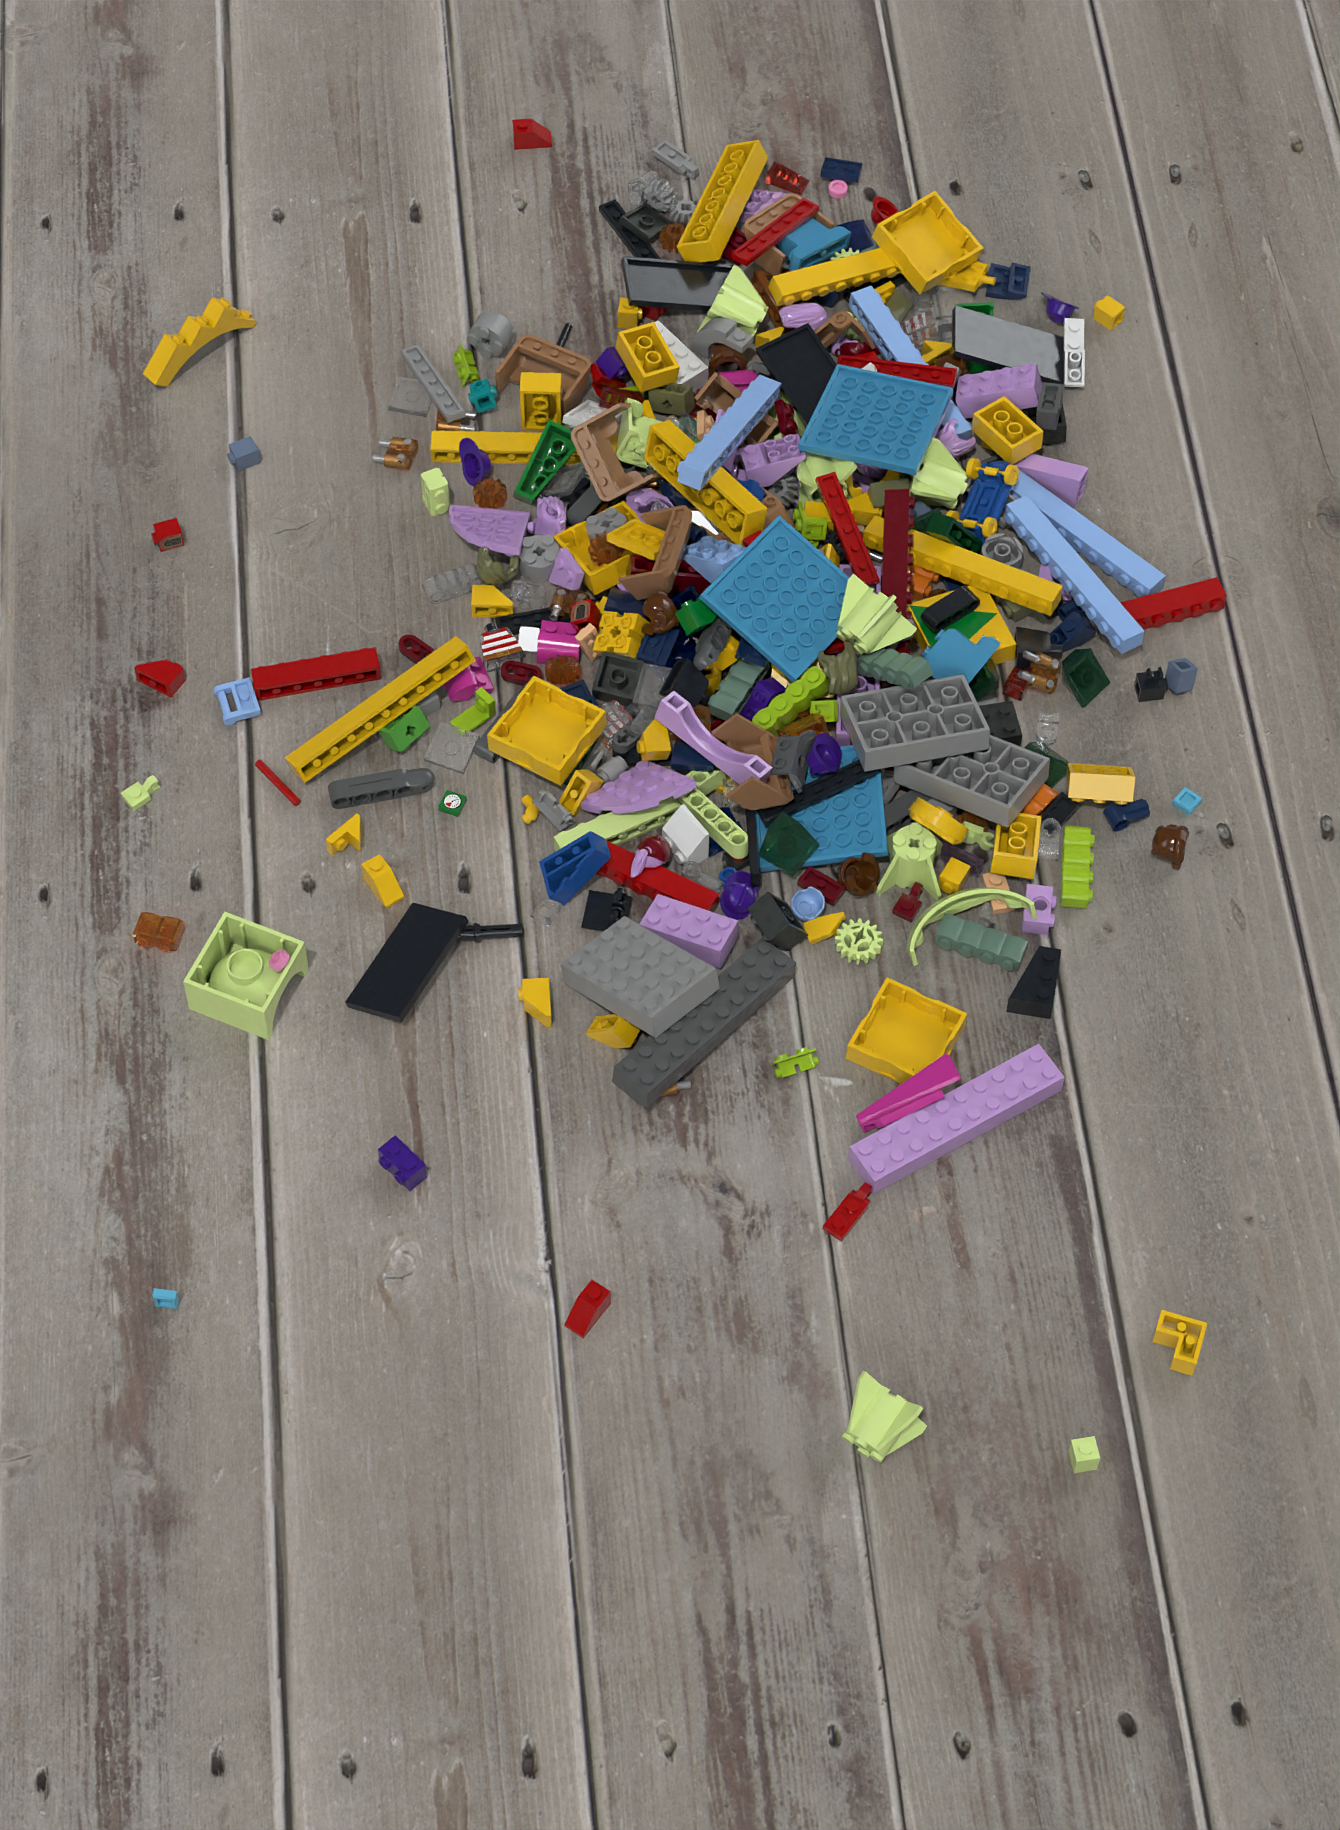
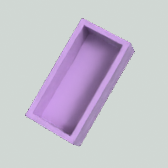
(1017, 384)
(692, 929)

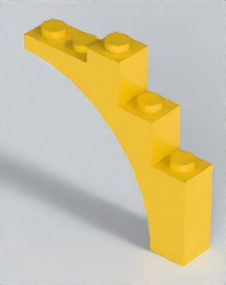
(196, 332)
(860, 506)

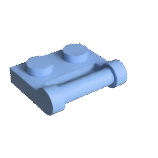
(244, 699)

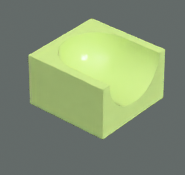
(234, 976)

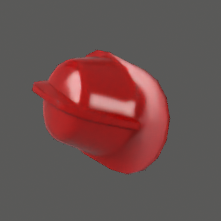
(882, 209)

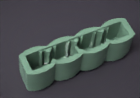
(894, 667)
(737, 688)
(981, 942)

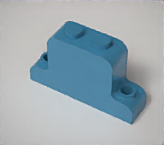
(813, 244)
(958, 655)

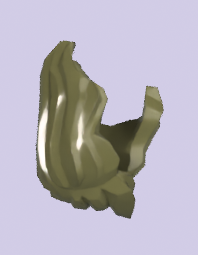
(492, 571)
(840, 670)

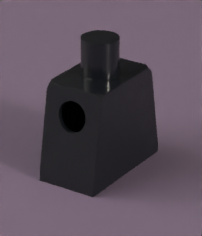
(1033, 641)
(687, 682)

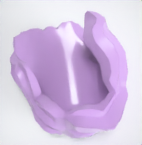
(800, 314)
(955, 445)
(642, 500)
(550, 517)

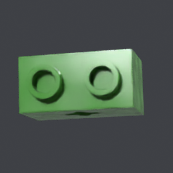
(404, 729)

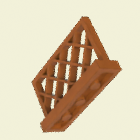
(761, 284)

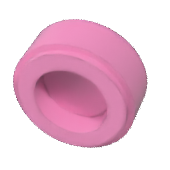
(838, 189)
(279, 960)

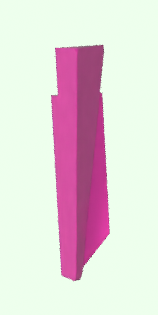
(911, 1095)

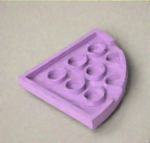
(490, 527)
(638, 789)

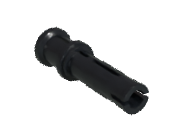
(477, 932)

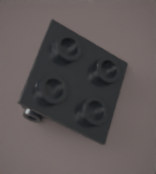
(605, 909)

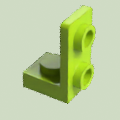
(809, 527)
(827, 708)
(477, 714)

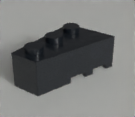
(1037, 985)

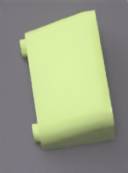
(634, 434)

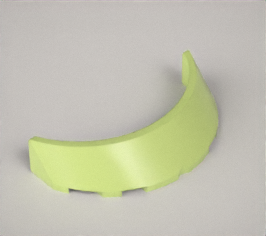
(958, 902)

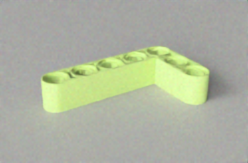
(715, 821)

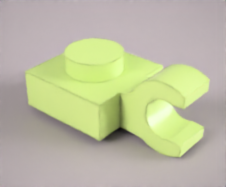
(138, 794)
(977, 835)

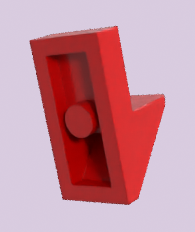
(602, 380)

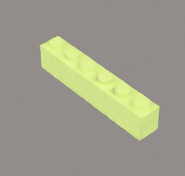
(623, 826)

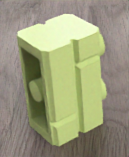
(435, 491)

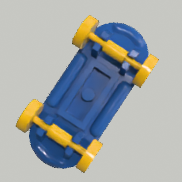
(986, 496)

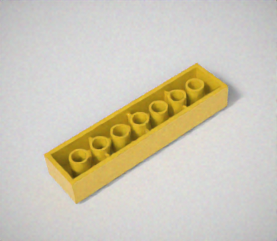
(722, 202)
(722, 497)

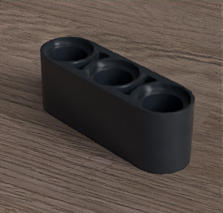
(950, 609)

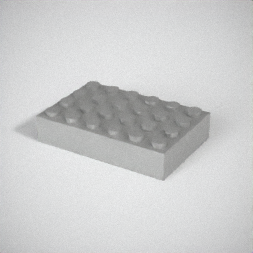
(914, 724)
(982, 782)
(640, 976)

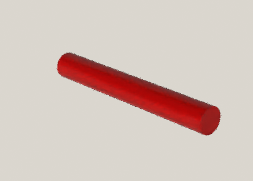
(277, 782)

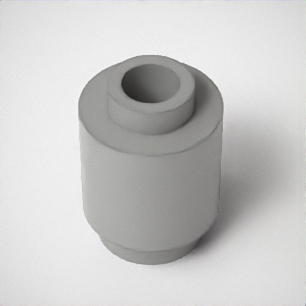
(612, 769)

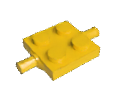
(970, 277)

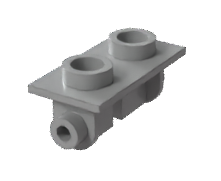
(553, 810)

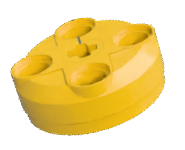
(938, 821)

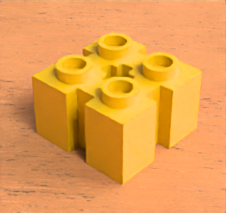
(620, 634)

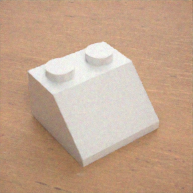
(686, 837)

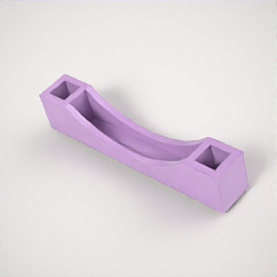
(681, 719)

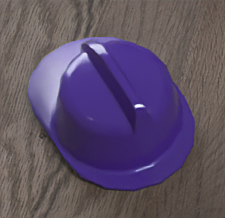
(1058, 309)
(474, 461)
(824, 755)
(738, 895)

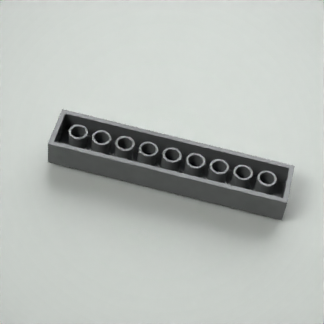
(742, 991)

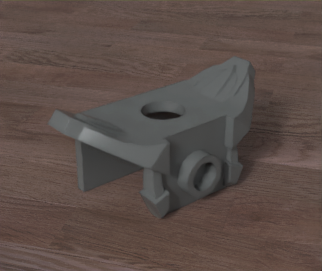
(791, 757)

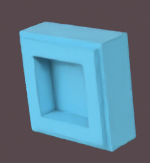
(1187, 801)
(165, 1298)

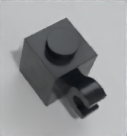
(1150, 685)

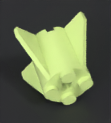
(738, 302)
(819, 465)
(938, 478)
(870, 619)
(912, 860)
(881, 1420)

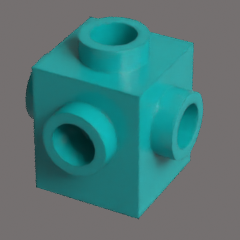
(483, 395)

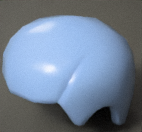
(808, 904)

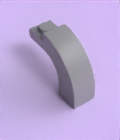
(720, 331)

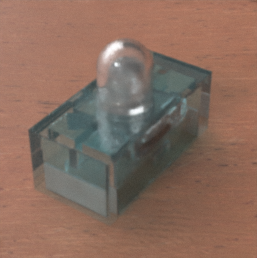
(686, 424)

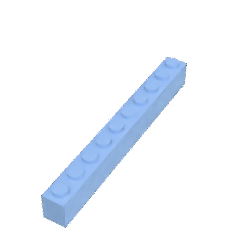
(895, 344)
(728, 432)
(1092, 541)
(1074, 574)

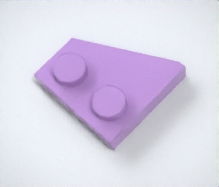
(566, 571)

